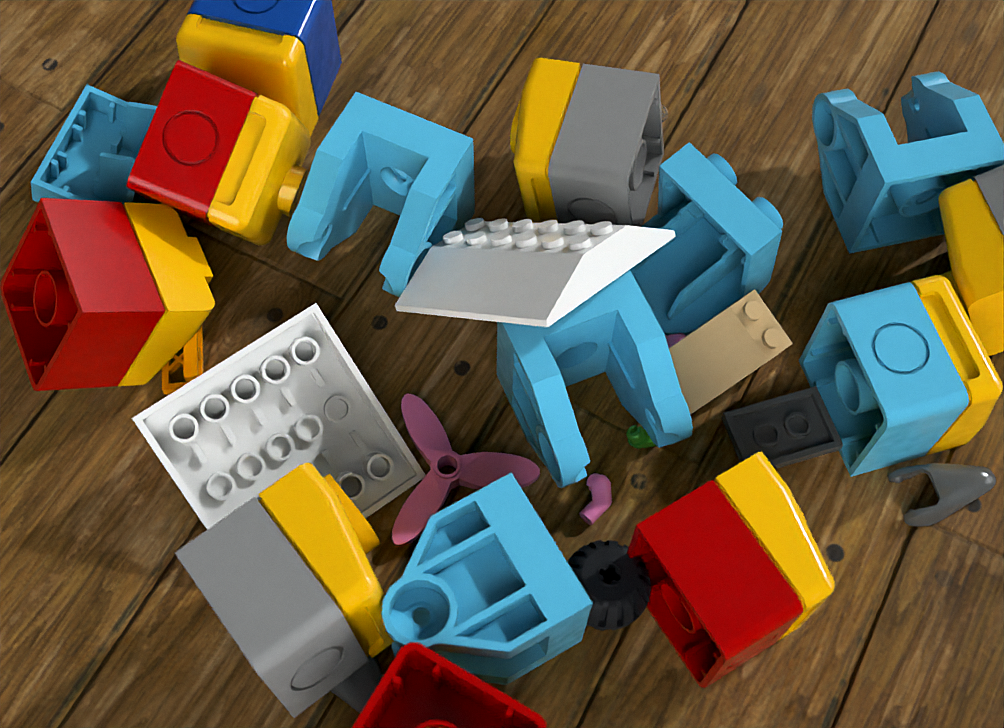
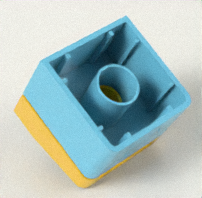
(901, 373)

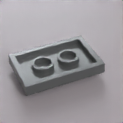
(783, 428)

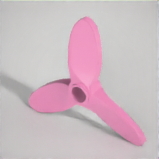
(471, 471)

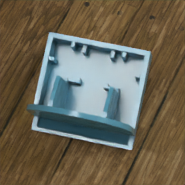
(95, 150)
(720, 244)

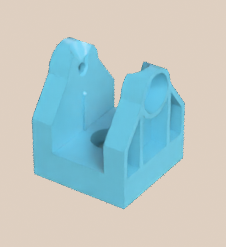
(392, 163)
(891, 190)
(603, 334)
(488, 588)

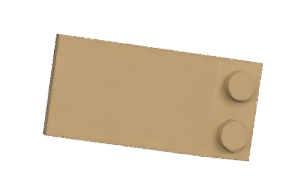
(726, 349)

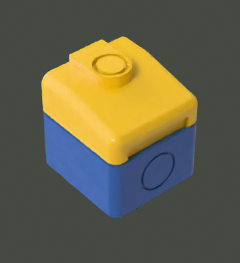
(268, 47)

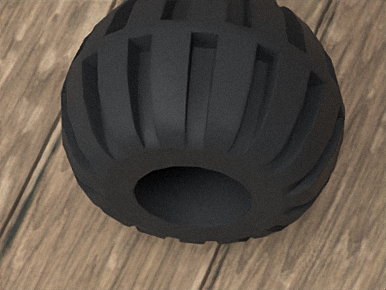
(627, 595)

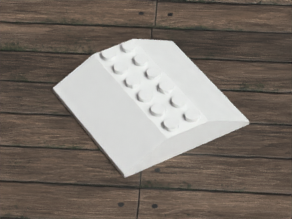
(524, 268)
(272, 409)

